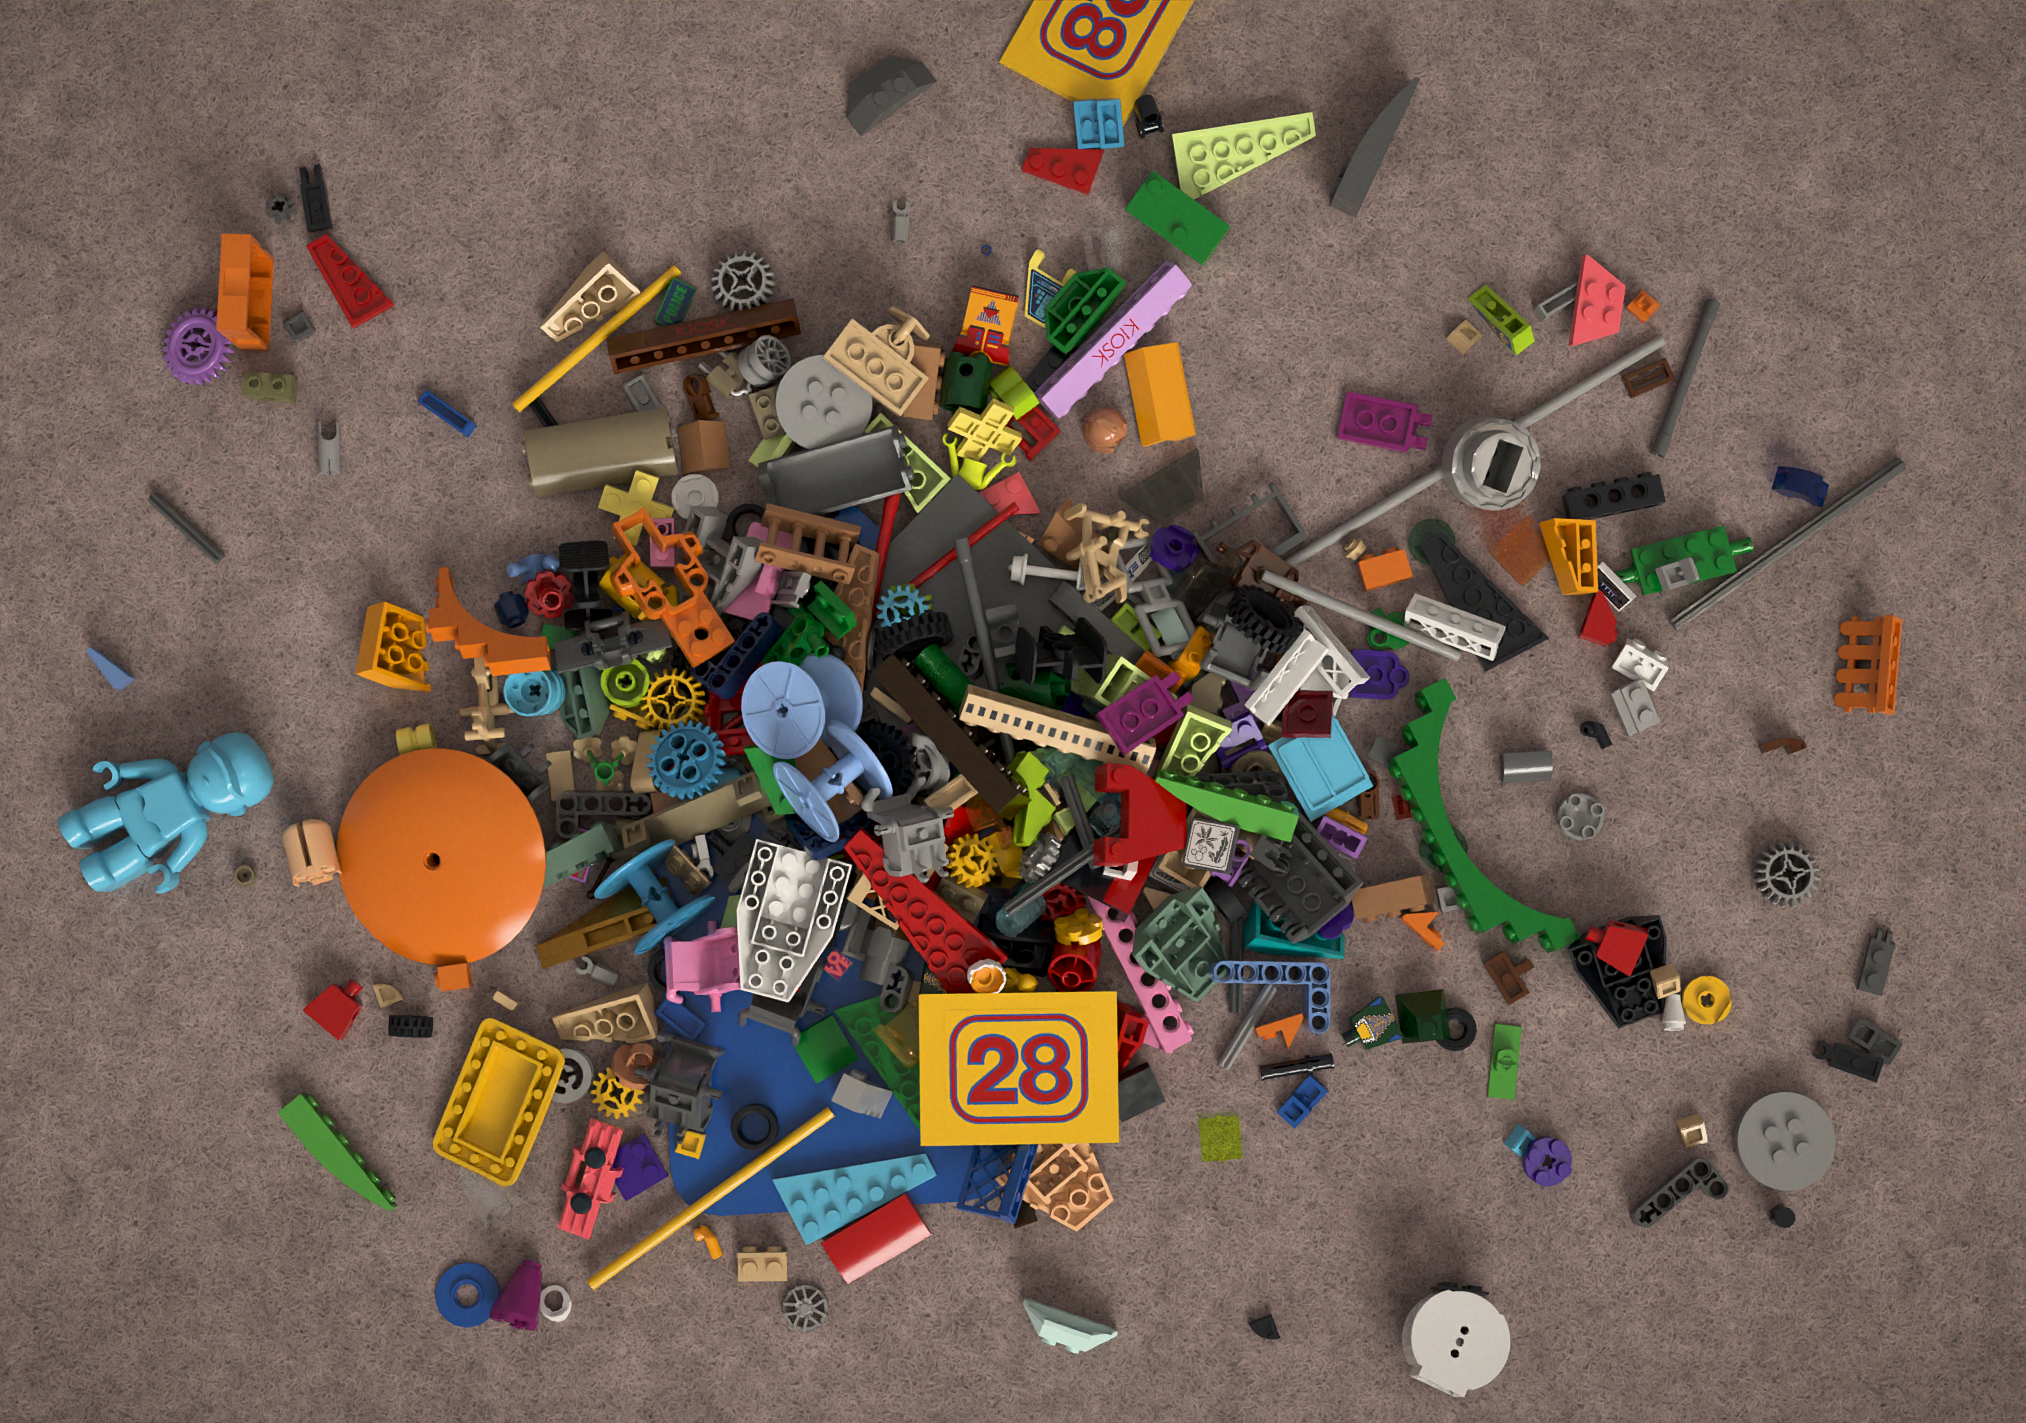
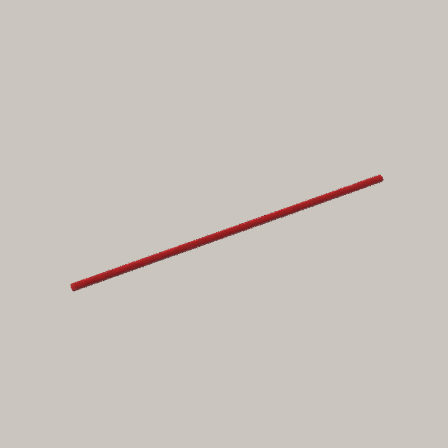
(917, 581)

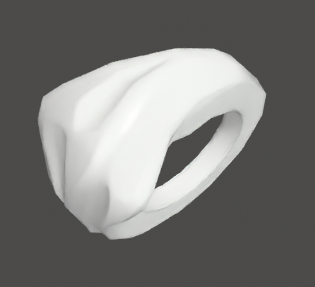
(562, 1313)

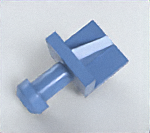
(532, 564)

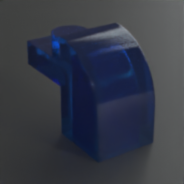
(1800, 484)

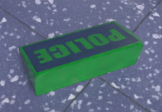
(675, 303)

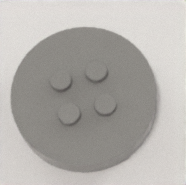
(821, 404)
(1784, 1141)

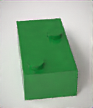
(1178, 218)

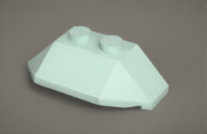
(1066, 1328)

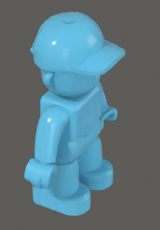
(169, 808)

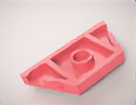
(1596, 303)

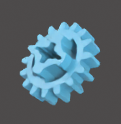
(908, 601)

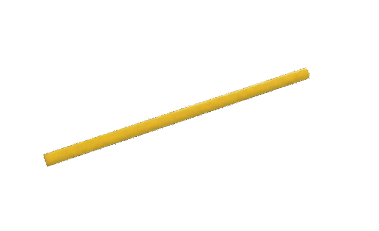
(710, 1198)

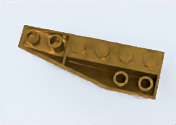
(606, 925)

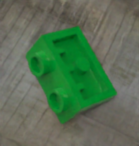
(831, 611)

